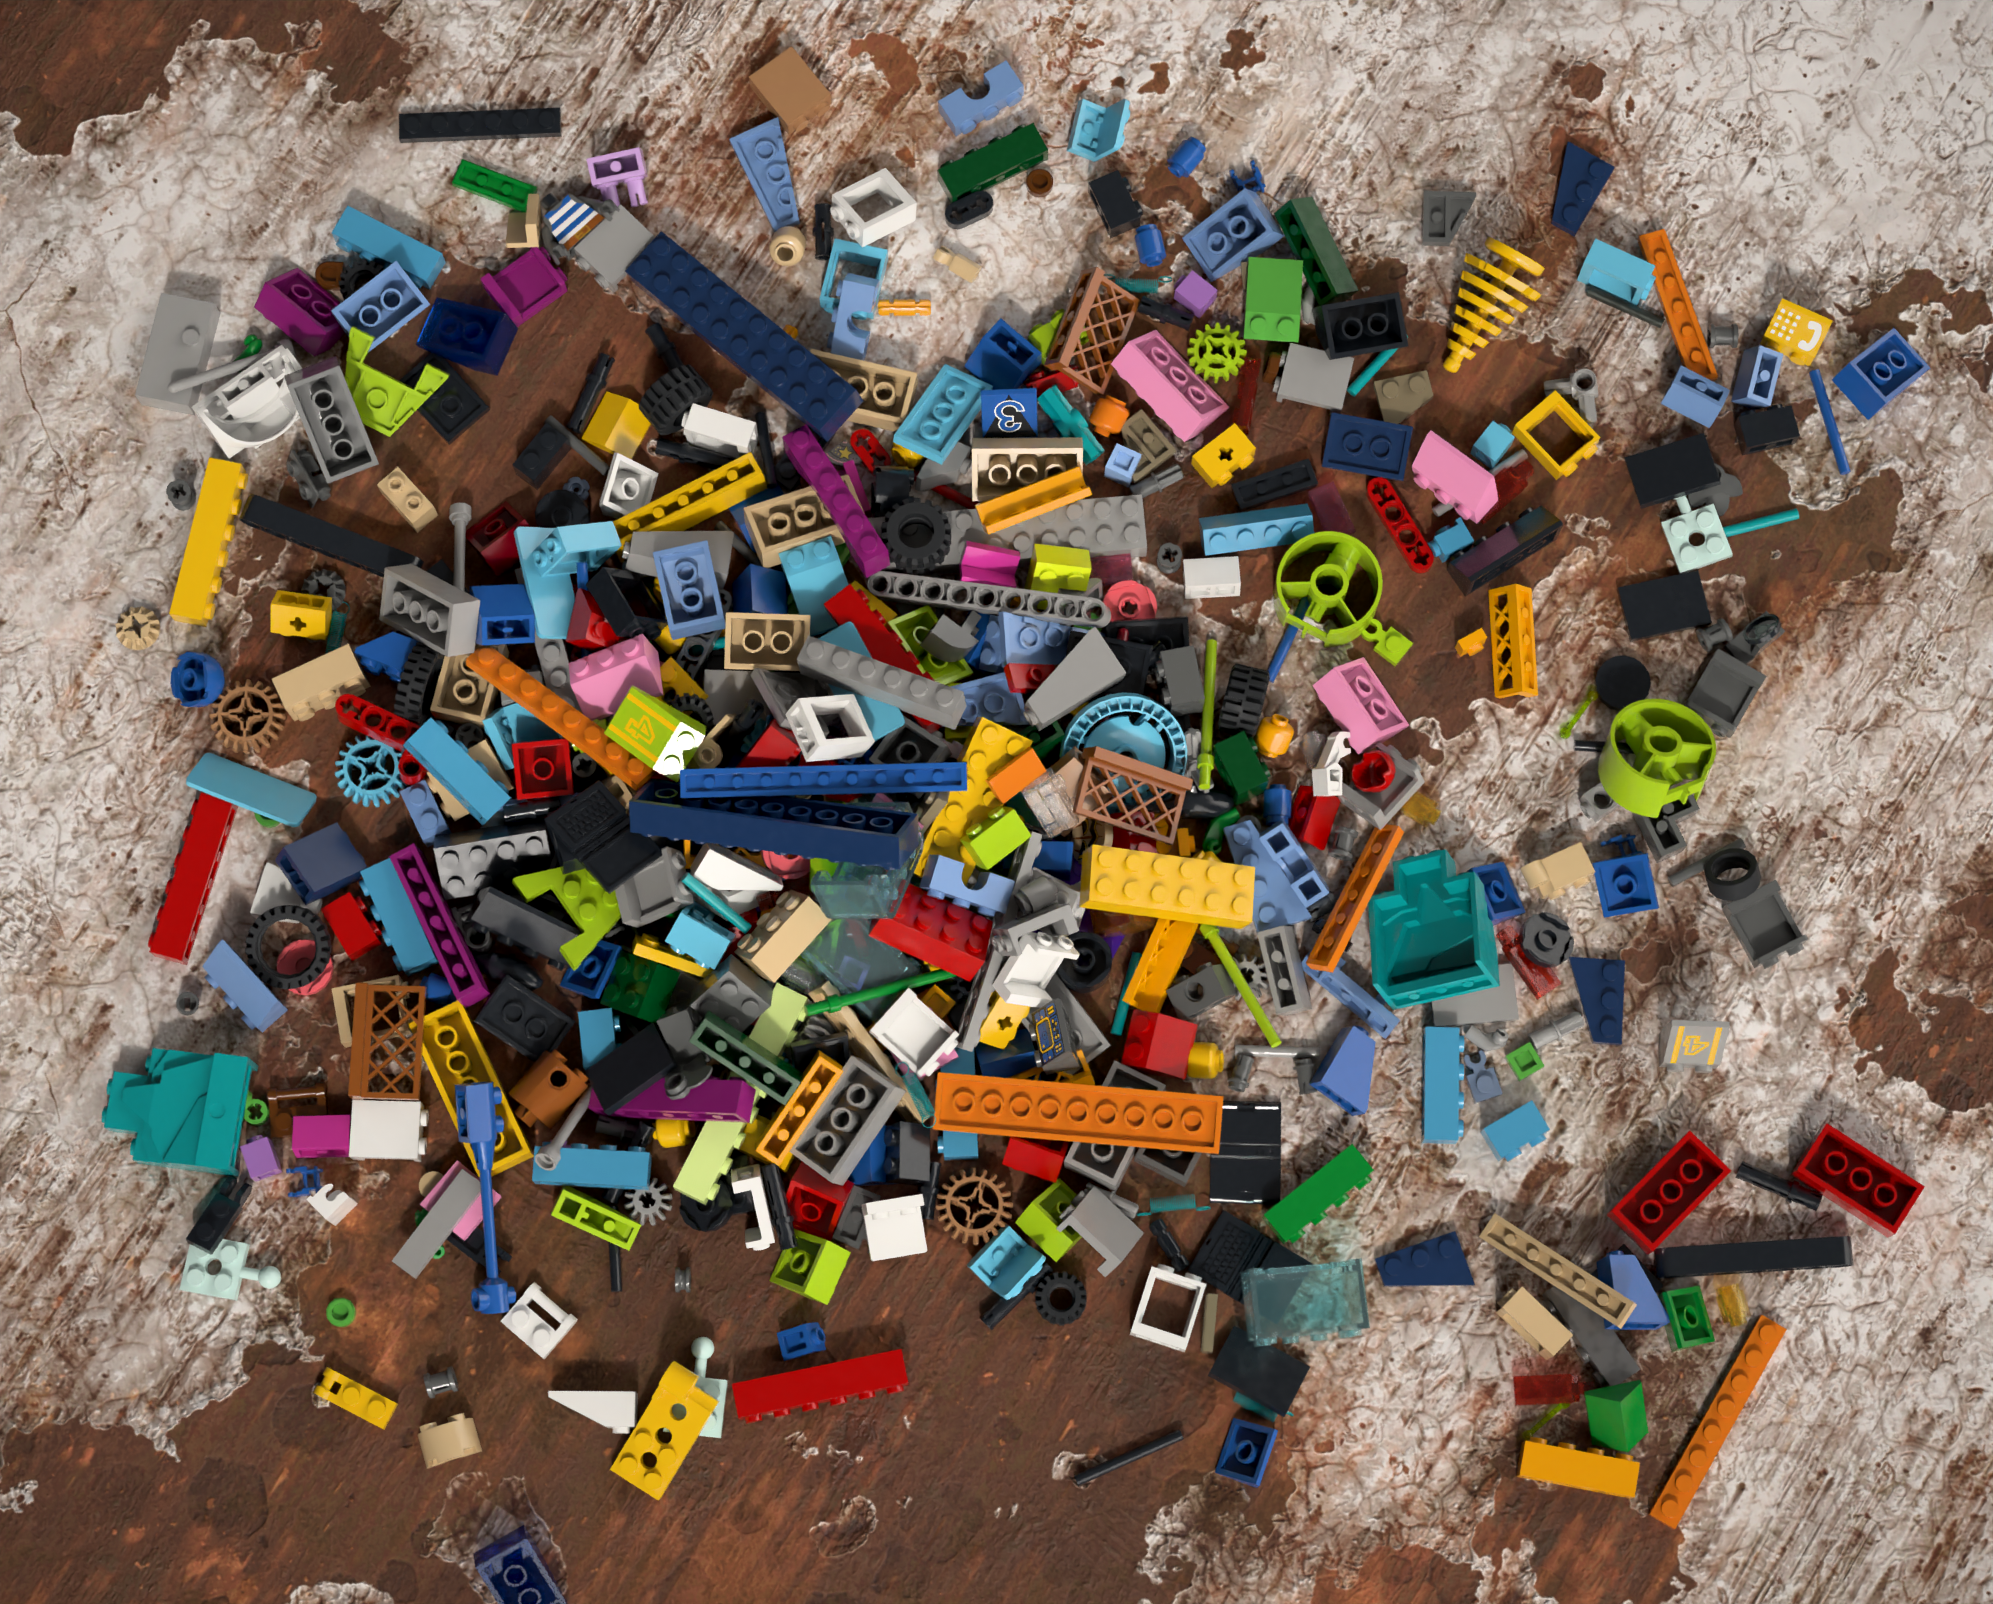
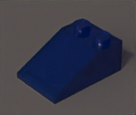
(468, 335)
(517, 1571)

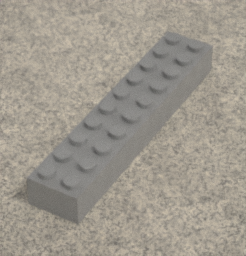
(1098, 525)

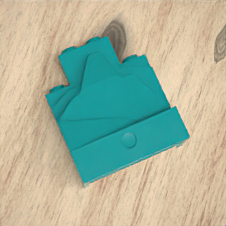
(1431, 933)
(183, 1111)

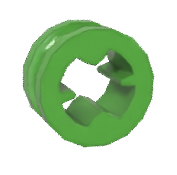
(264, 1109)

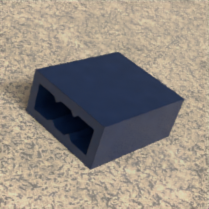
(321, 863)

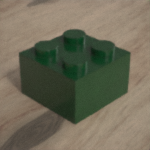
(1240, 767)
(640, 987)

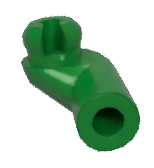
(253, 347)

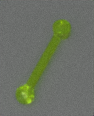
(1566, 731)
(1529, 1433)

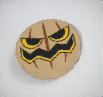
(1090, 833)

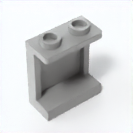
(613, 248)
(1313, 378)
(1382, 806)
(655, 890)
(1057, 916)
(1102, 1227)

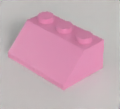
(1454, 478)
(606, 676)
(1360, 704)

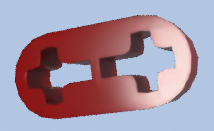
(874, 446)

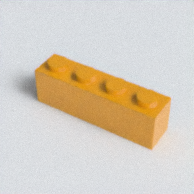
(796, 1114)
(1578, 1469)

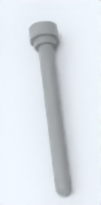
(224, 370)
(460, 516)
(549, 1155)

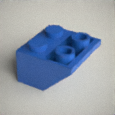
(1003, 358)
(504, 614)
(386, 655)

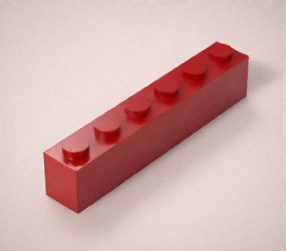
(882, 645)
(193, 879)
(820, 1384)

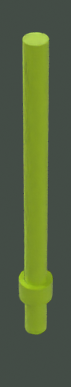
(1205, 760)
(1211, 932)

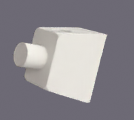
(277, 891)

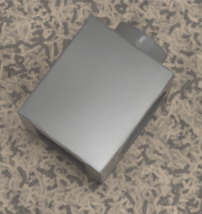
(1591, 809)

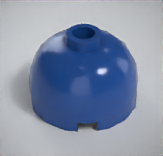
(197, 679)

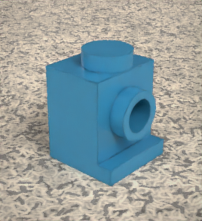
(1451, 540)

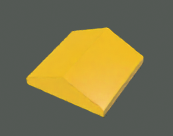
(617, 426)

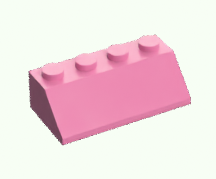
(1169, 385)

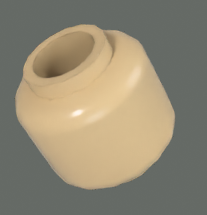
(787, 246)

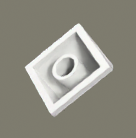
(626, 487)

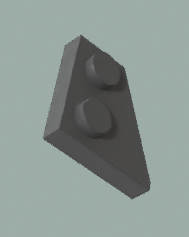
(1444, 215)

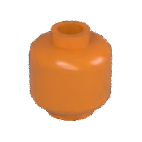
(1108, 416)

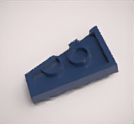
(1426, 1264)

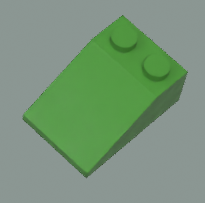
(1273, 299)

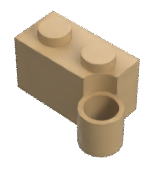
(1559, 872)

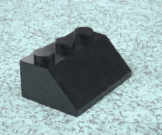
(1361, 326)

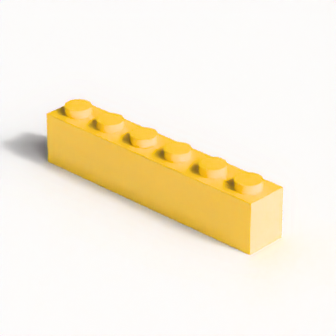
(695, 500)
(208, 542)

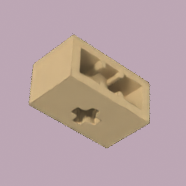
(407, 499)

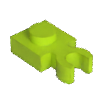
(1390, 644)

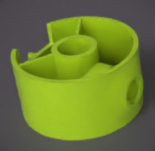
(1335, 571)
(1668, 747)

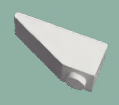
(729, 871)
(607, 1408)

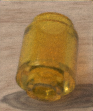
(1421, 809)
(1733, 1305)

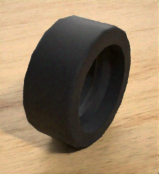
(1737, 888)

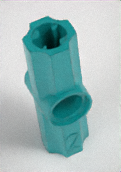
(1069, 422)

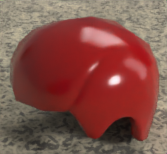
(1374, 772)

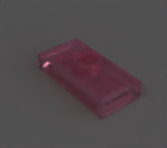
(1331, 509)
(1112, 568)

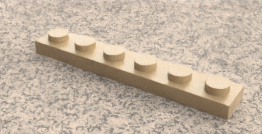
(863, 1046)
(1558, 1271)

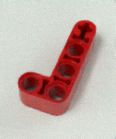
(381, 732)

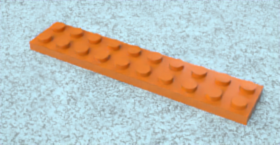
(1078, 1113)

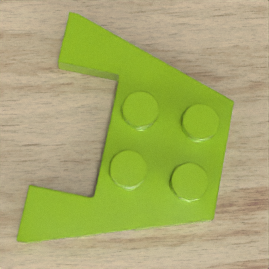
(380, 398)
(584, 901)

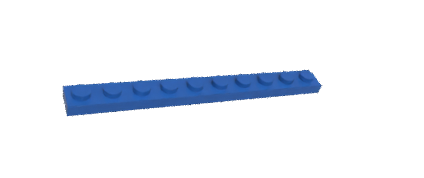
(823, 780)

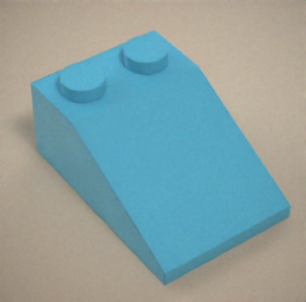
(813, 578)

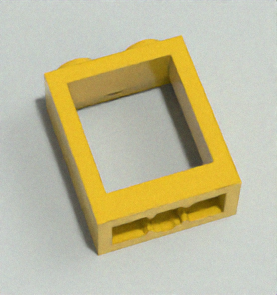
(1556, 403)

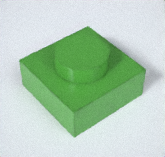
(1524, 1061)

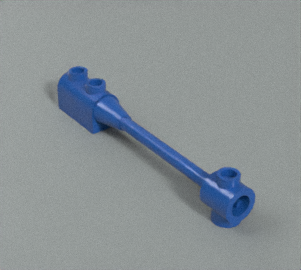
(480, 1126)

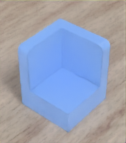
(1122, 465)

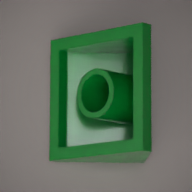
(1688, 1318)
(1616, 1415)

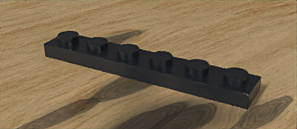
(480, 125)

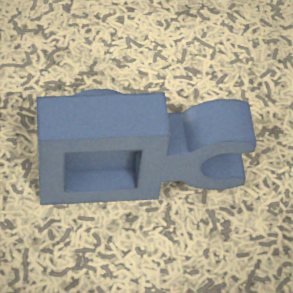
(1483, 1082)

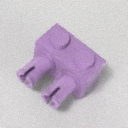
(619, 167)

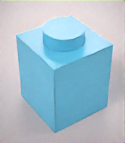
(1493, 444)

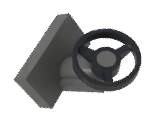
(1755, 638)

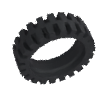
(418, 684)
(255, 955)

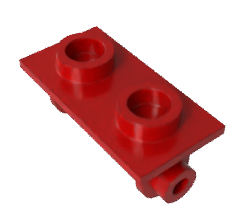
(1045, 381)

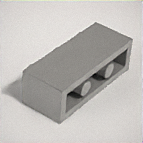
(1284, 970)

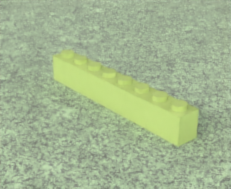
(718, 1139)

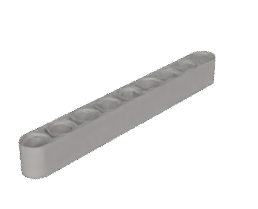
(977, 592)

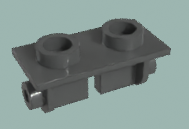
(302, 466)

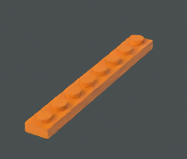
(558, 715)
(1717, 1422)

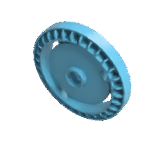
(1120, 735)

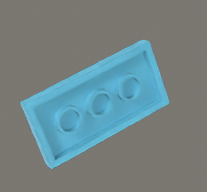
(942, 414)

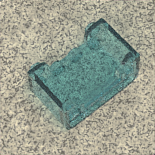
(866, 890)
(858, 962)
(1305, 1302)

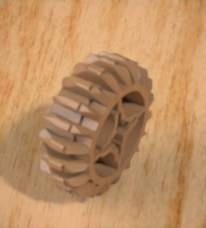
(236, 716)
(960, 1202)

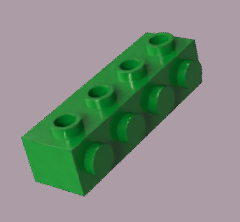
(1317, 1194)

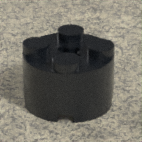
(891, 487)
(1090, 978)

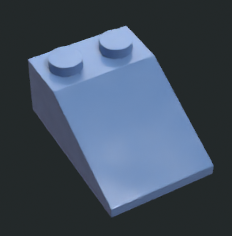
(1233, 234)
(689, 590)

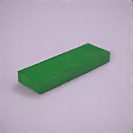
(493, 185)

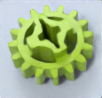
(1210, 362)

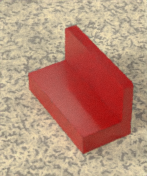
(1313, 817)

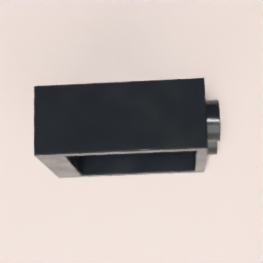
(627, 603)

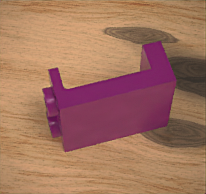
(526, 285)

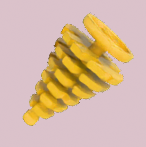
(1493, 292)

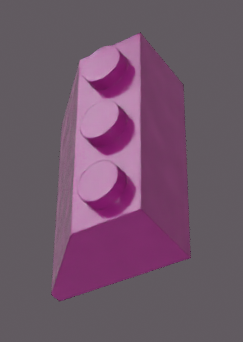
(301, 311)

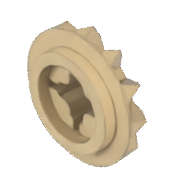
(149, 632)

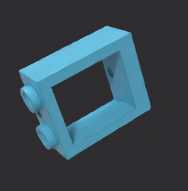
(855, 253)
(1617, 273)
(576, 544)

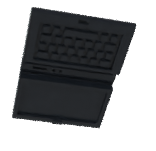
(600, 837)
(1248, 1154)
(1236, 1248)

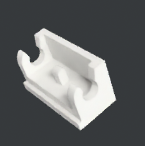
(1211, 577)
(333, 1207)

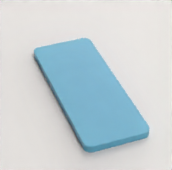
(550, 595)
(878, 715)
(251, 789)

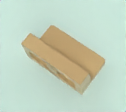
(525, 227)

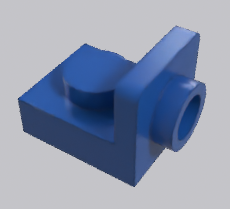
(801, 1340)

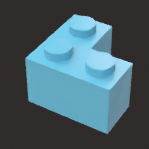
(699, 936)

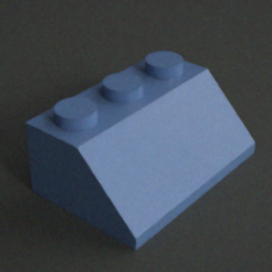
(381, 305)
(242, 987)

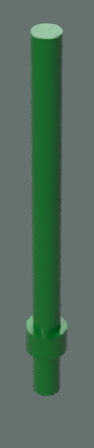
(834, 1002)

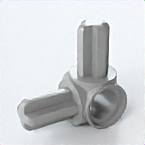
(1585, 397)
(1193, 743)

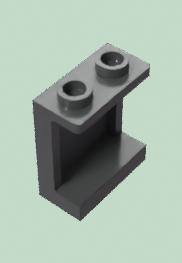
(1724, 693)
(1764, 926)

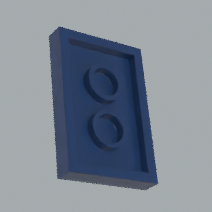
(1367, 446)

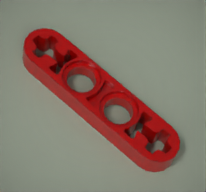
(1395, 527)

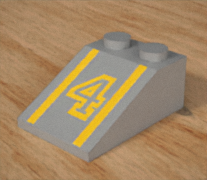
(1692, 1045)

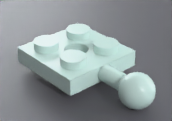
(1698, 521)
(228, 1281)
(703, 1349)

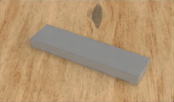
(438, 1224)

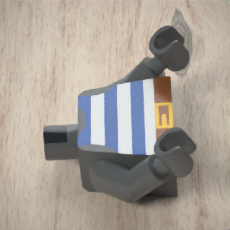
(571, 222)

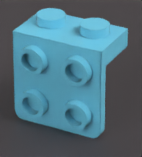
(1098, 129)
(513, 725)
(1006, 1263)

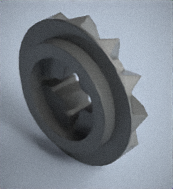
(328, 578)

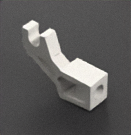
(1328, 773)

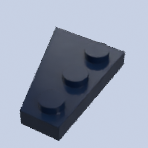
(1579, 187)
(1602, 996)

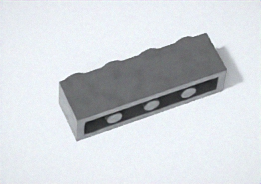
(1594, 1342)

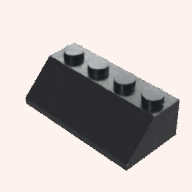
(1504, 549)
(521, 925)

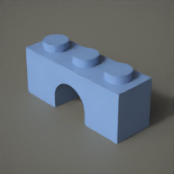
(964, 113)
(855, 294)
(1295, 863)
(944, 878)

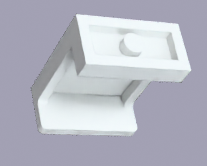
(1027, 975)
(915, 1034)
(388, 1130)
(751, 1179)

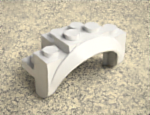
(254, 403)

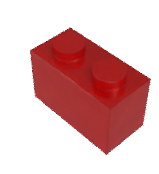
(351, 925)

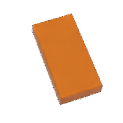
(1015, 775)

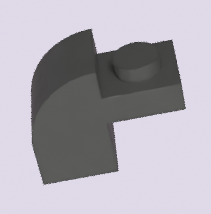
(950, 641)

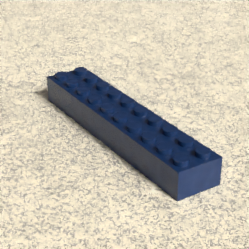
(744, 336)
(777, 825)

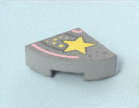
(842, 453)

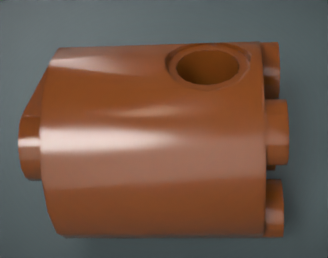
(541, 1099)

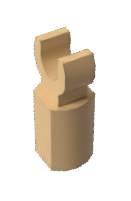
(958, 263)

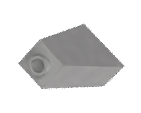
(643, 544)
(1077, 679)

